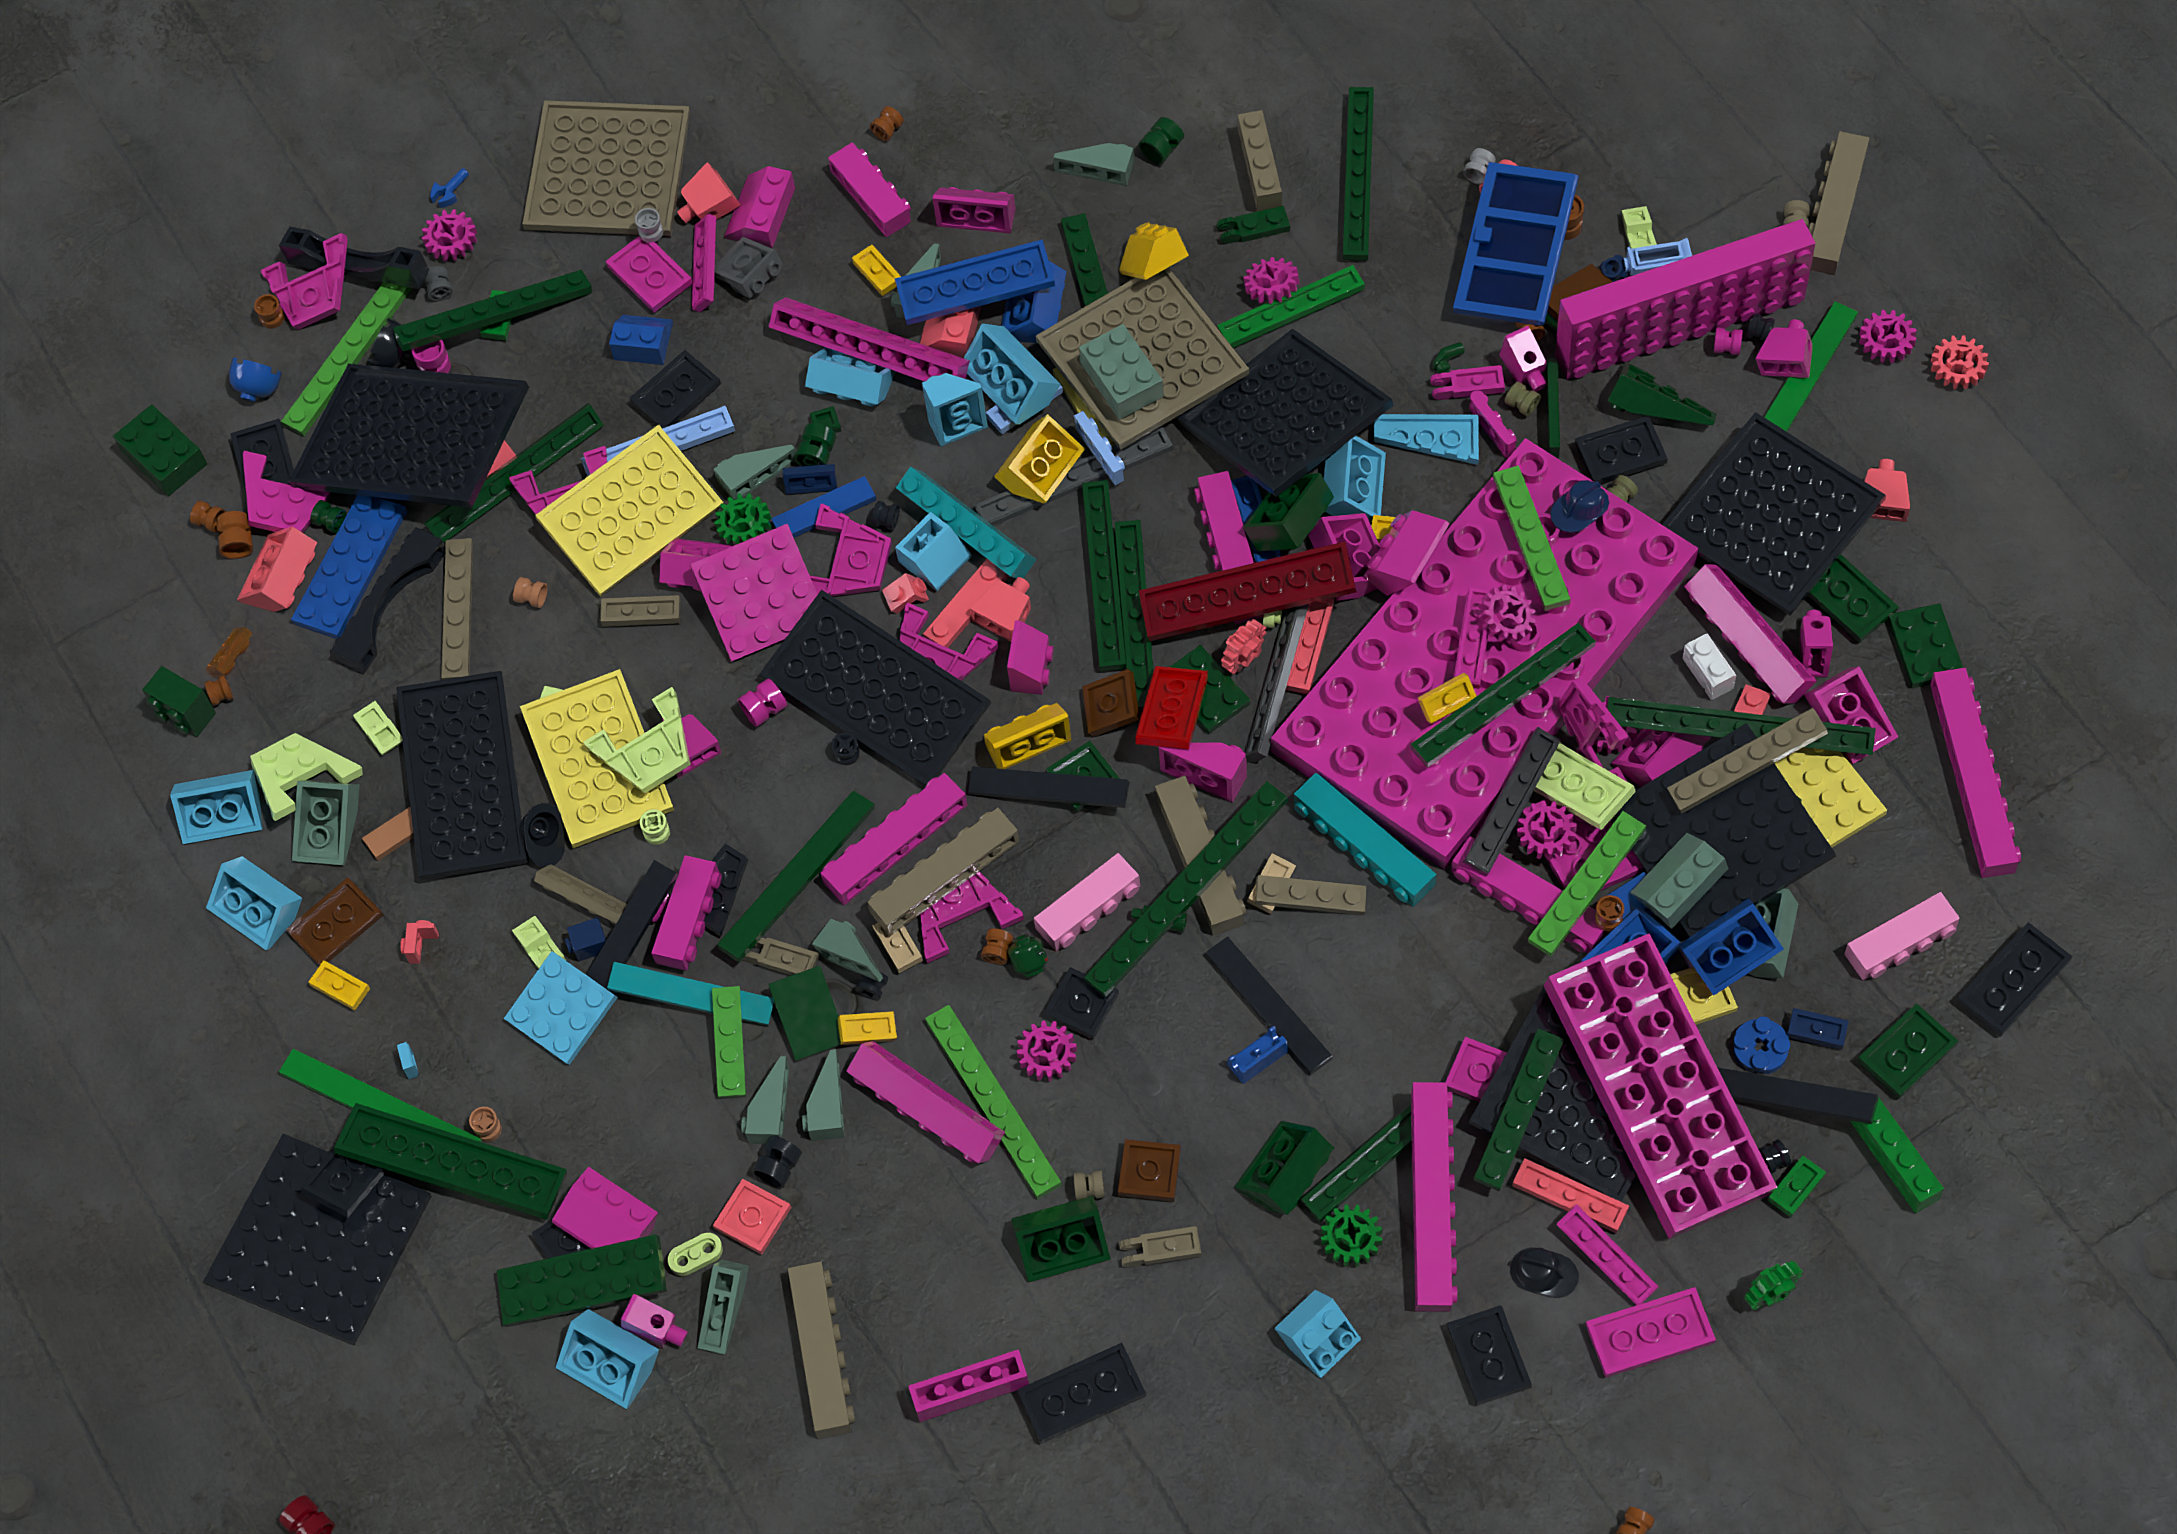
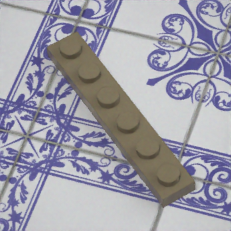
(457, 608)
(1747, 760)

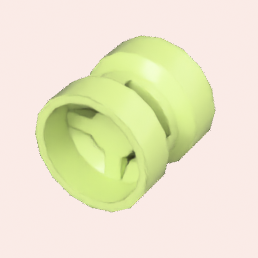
(657, 832)

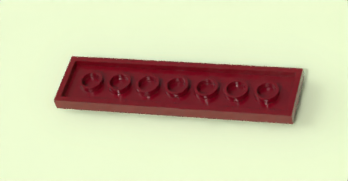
(1247, 591)

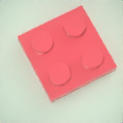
(752, 1216)

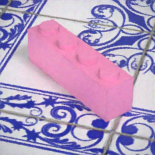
(1087, 902)
(1902, 936)

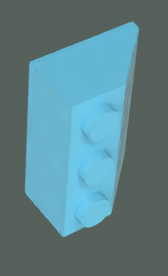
(848, 377)
(954, 407)
(1355, 479)
(217, 806)
(253, 902)
(606, 1358)

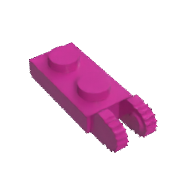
(1465, 381)
(1492, 423)

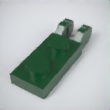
(1254, 225)

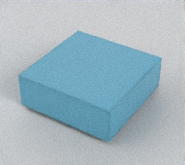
(408, 1060)

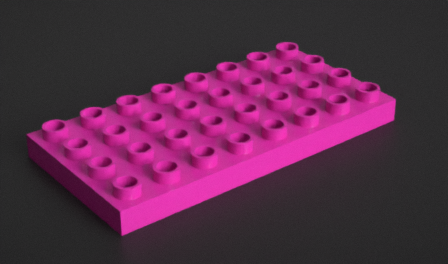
(1367, 707)

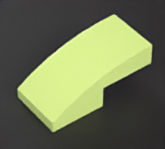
(1638, 227)
(378, 728)
(536, 941)

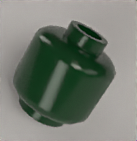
(1028, 955)

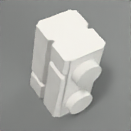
(1709, 666)

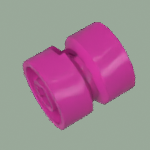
(432, 357)
(762, 702)

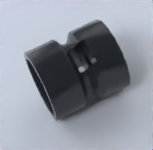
(778, 1158)

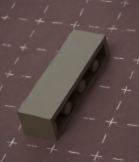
(1259, 160)

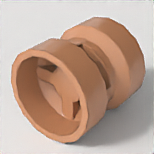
(530, 592)
(481, 1119)

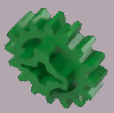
(743, 519)
(1340, 1236)
(1773, 1285)

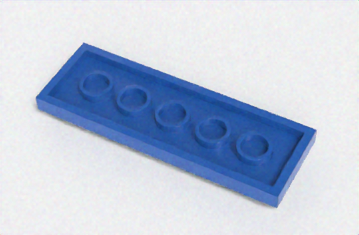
(974, 282)
(349, 565)

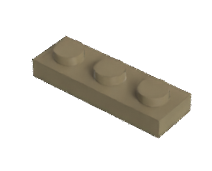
(640, 610)

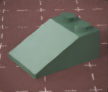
(324, 821)

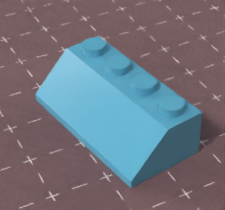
(1009, 373)

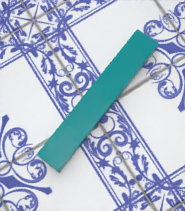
(683, 992)

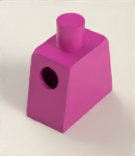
(1786, 352)
(1524, 358)
(1816, 634)
(700, 743)
(642, 1317)

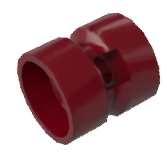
(303, 1518)

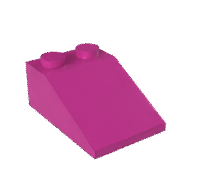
(1851, 701)
(1208, 766)

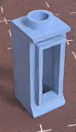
(1654, 256)

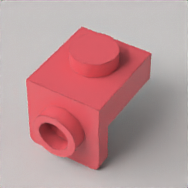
(905, 590)
(412, 943)

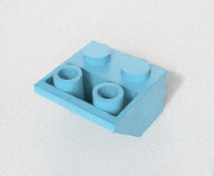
(932, 552)
(1318, 1333)

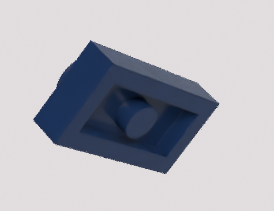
(810, 479)
(1817, 1028)

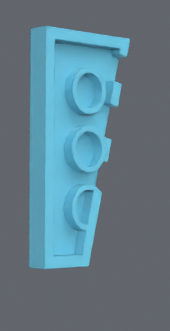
(1432, 434)

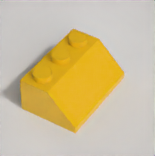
(1152, 251)
(1040, 461)
(1028, 736)

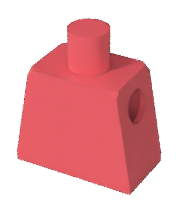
(707, 195)
(1894, 486)
(1002, 606)

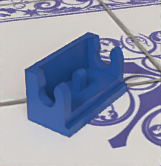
(1258, 1055)

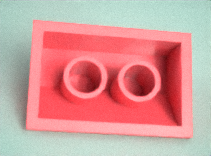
(952, 332)
(278, 570)

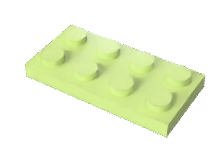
(1583, 787)

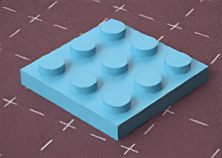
(560, 1007)

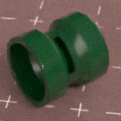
(328, 516)

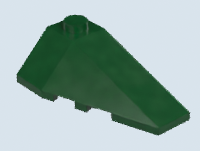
(1640, 394)

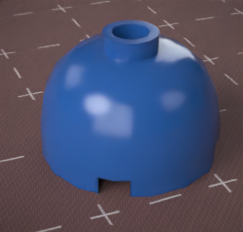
(253, 379)

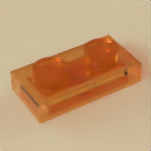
(233, 645)

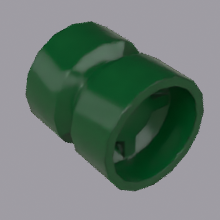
(1161, 140)
(815, 445)

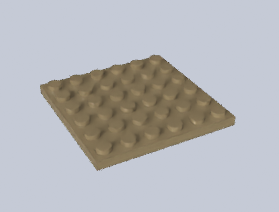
(605, 165)
(1173, 336)

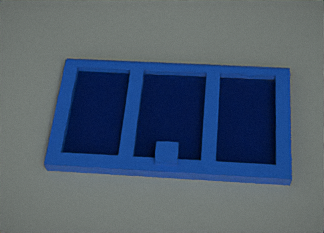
(1515, 244)

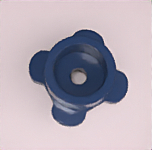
(1610, 263)

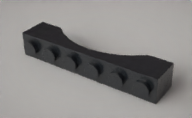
(396, 266)
(416, 558)

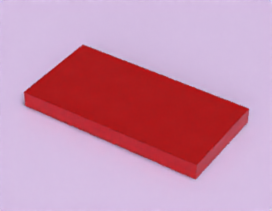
(1171, 707)

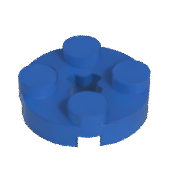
(1761, 1030)

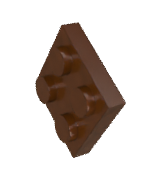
(1110, 702)
(1149, 1170)

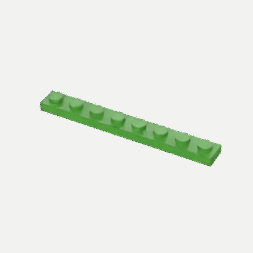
(349, 350)
(993, 1101)

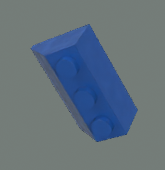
(1035, 311)
(1635, 926)
(1731, 946)

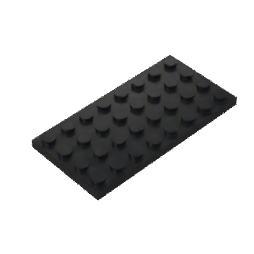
(875, 688)
(461, 775)

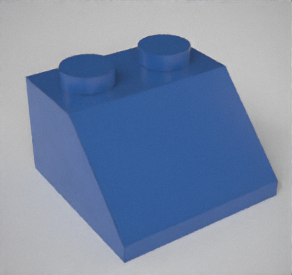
(640, 339)

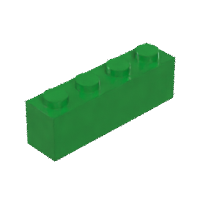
(1900, 1159)

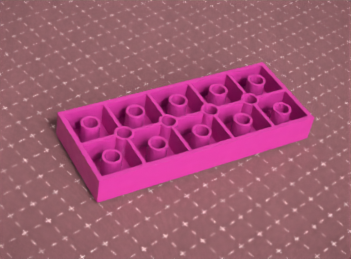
(1684, 299)
(1659, 1086)

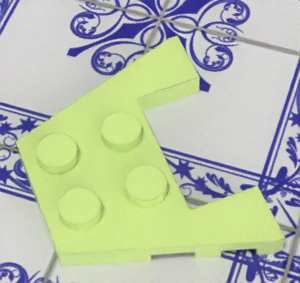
(652, 755)
(293, 761)

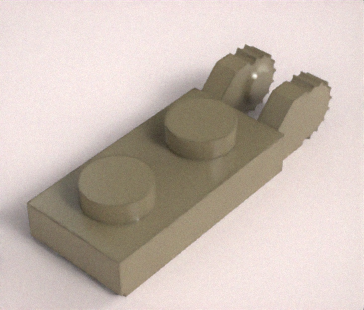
(782, 957)
(1162, 1247)

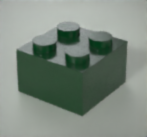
(178, 702)

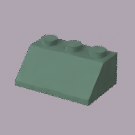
(1680, 879)
(1780, 915)

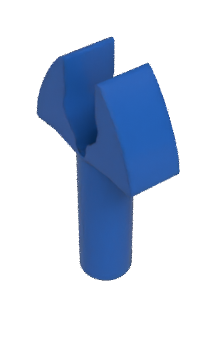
(447, 190)

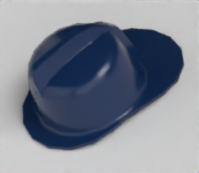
(1579, 506)

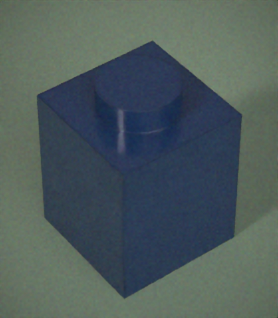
(585, 939)

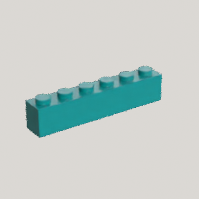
(966, 523)
(1364, 840)

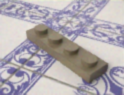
(580, 893)
(1310, 895)

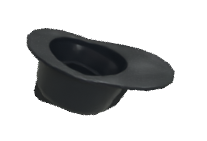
(543, 834)
(1544, 1272)

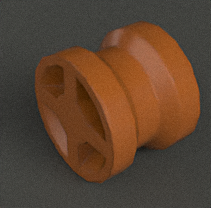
(219, 690)

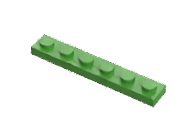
(1531, 538)
(1587, 883)

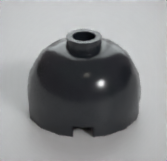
(387, 349)

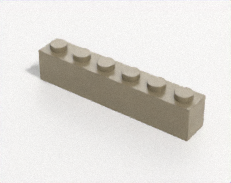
(1837, 200)
(1191, 836)
(943, 871)
(820, 1351)

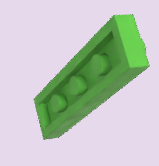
(728, 1042)

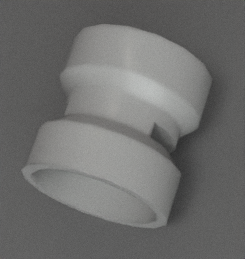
(1477, 167)
(649, 225)

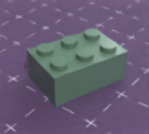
(1121, 371)

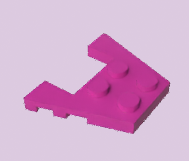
(315, 293)
(528, 490)
(276, 504)
(859, 556)
(951, 661)
(1587, 717)
(961, 902)

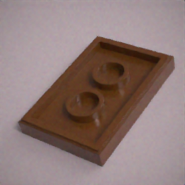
(1581, 281)
(334, 922)

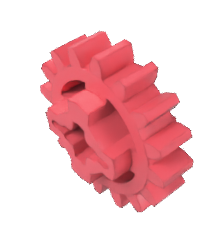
(1959, 362)
(1243, 646)

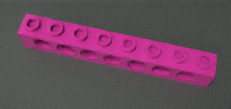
(864, 341)

